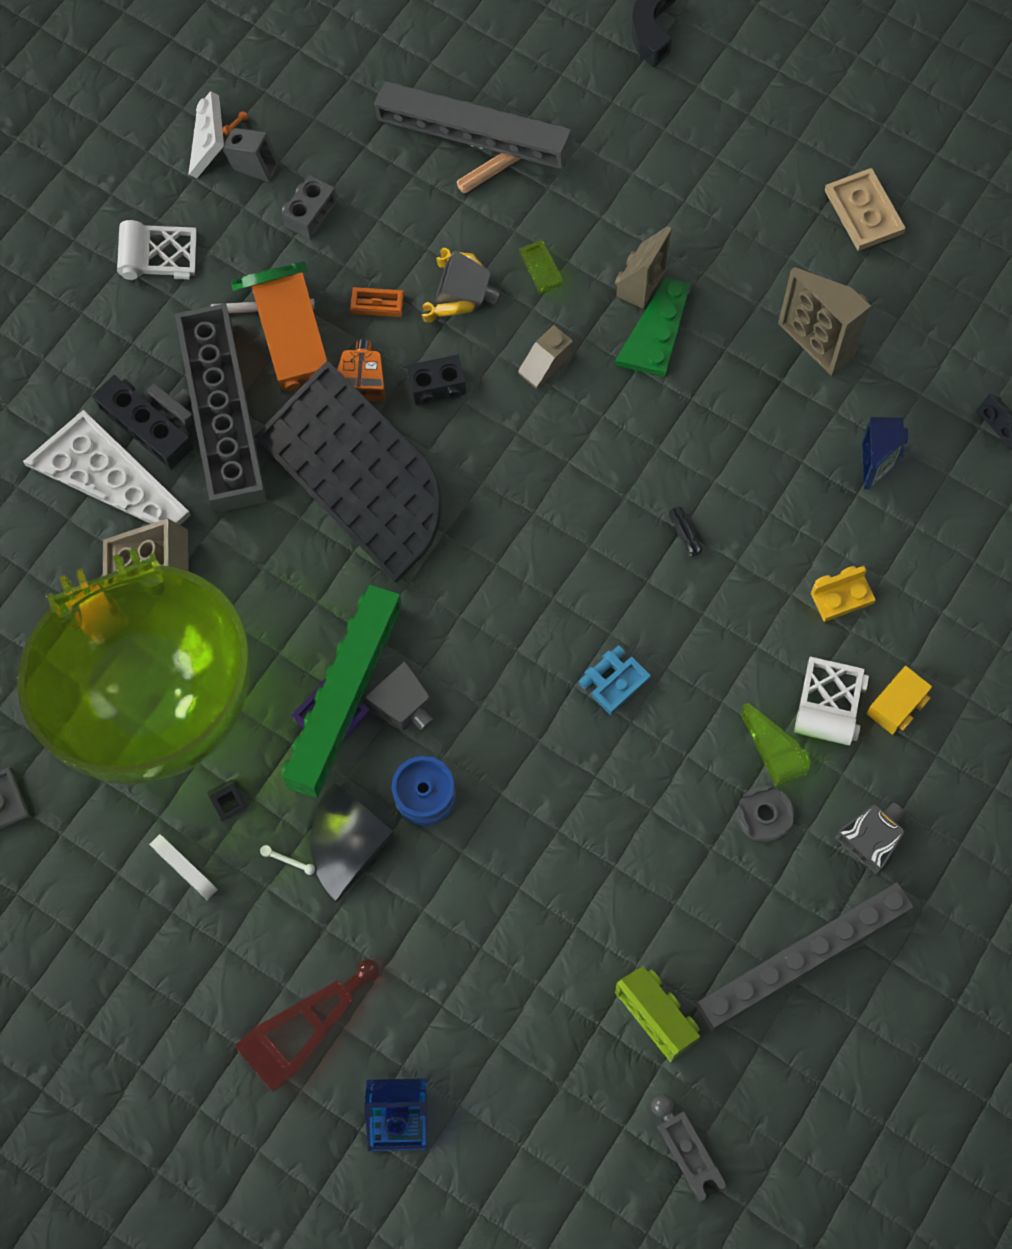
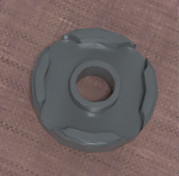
(757, 828)

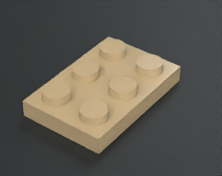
(864, 209)

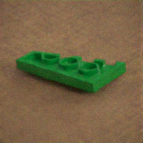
(655, 334)

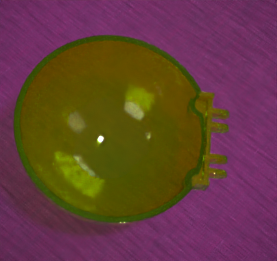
(135, 672)

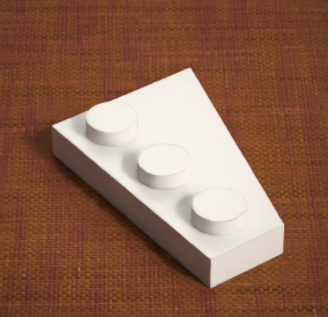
(207, 134)

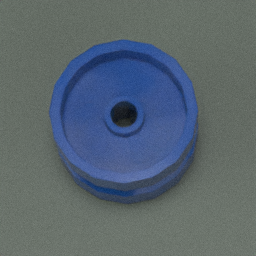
(427, 807)

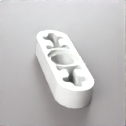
(183, 867)

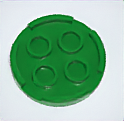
(268, 275)

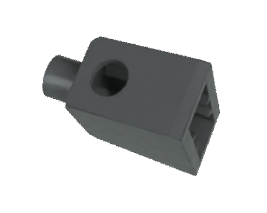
(251, 153)
(401, 700)

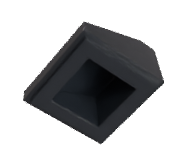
(226, 799)

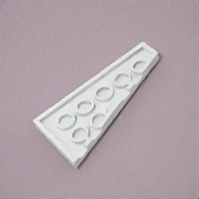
(98, 466)

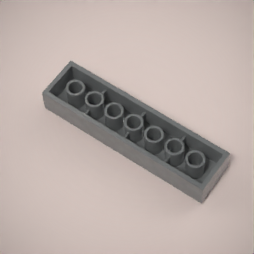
(220, 408)

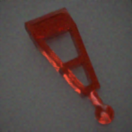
(267, 1059)

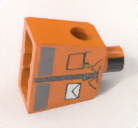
(364, 370)

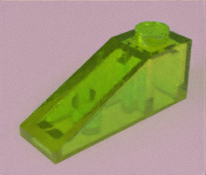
(777, 749)

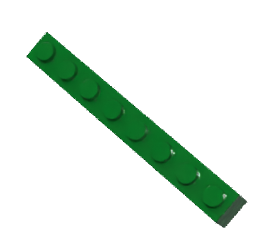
(342, 692)

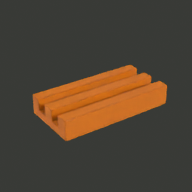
(376, 305)

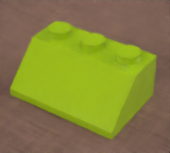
(657, 1012)

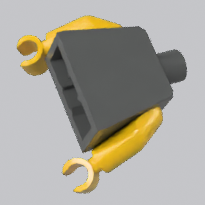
(461, 286)

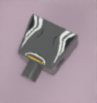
(873, 835)

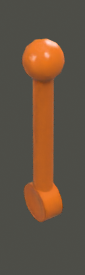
(243, 116)

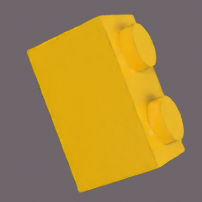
(899, 700)

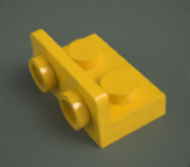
(842, 593)

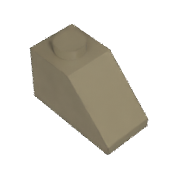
(546, 357)

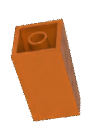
(290, 330)

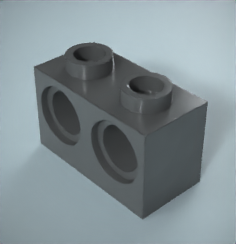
(313, 209)

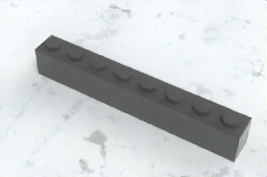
(473, 124)
(803, 957)

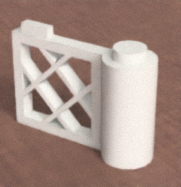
(135, 247)
(825, 721)

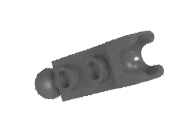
(686, 1147)

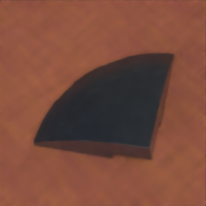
(345, 840)

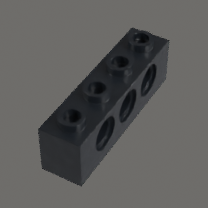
(169, 449)

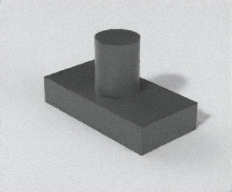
(173, 406)

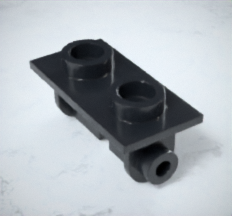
(997, 416)

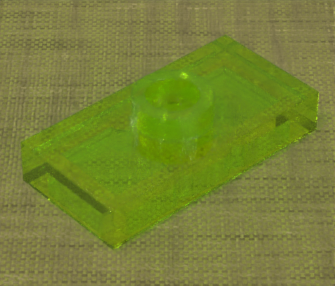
(541, 266)

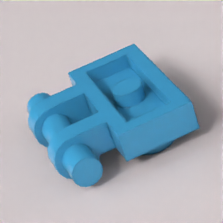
(620, 685)

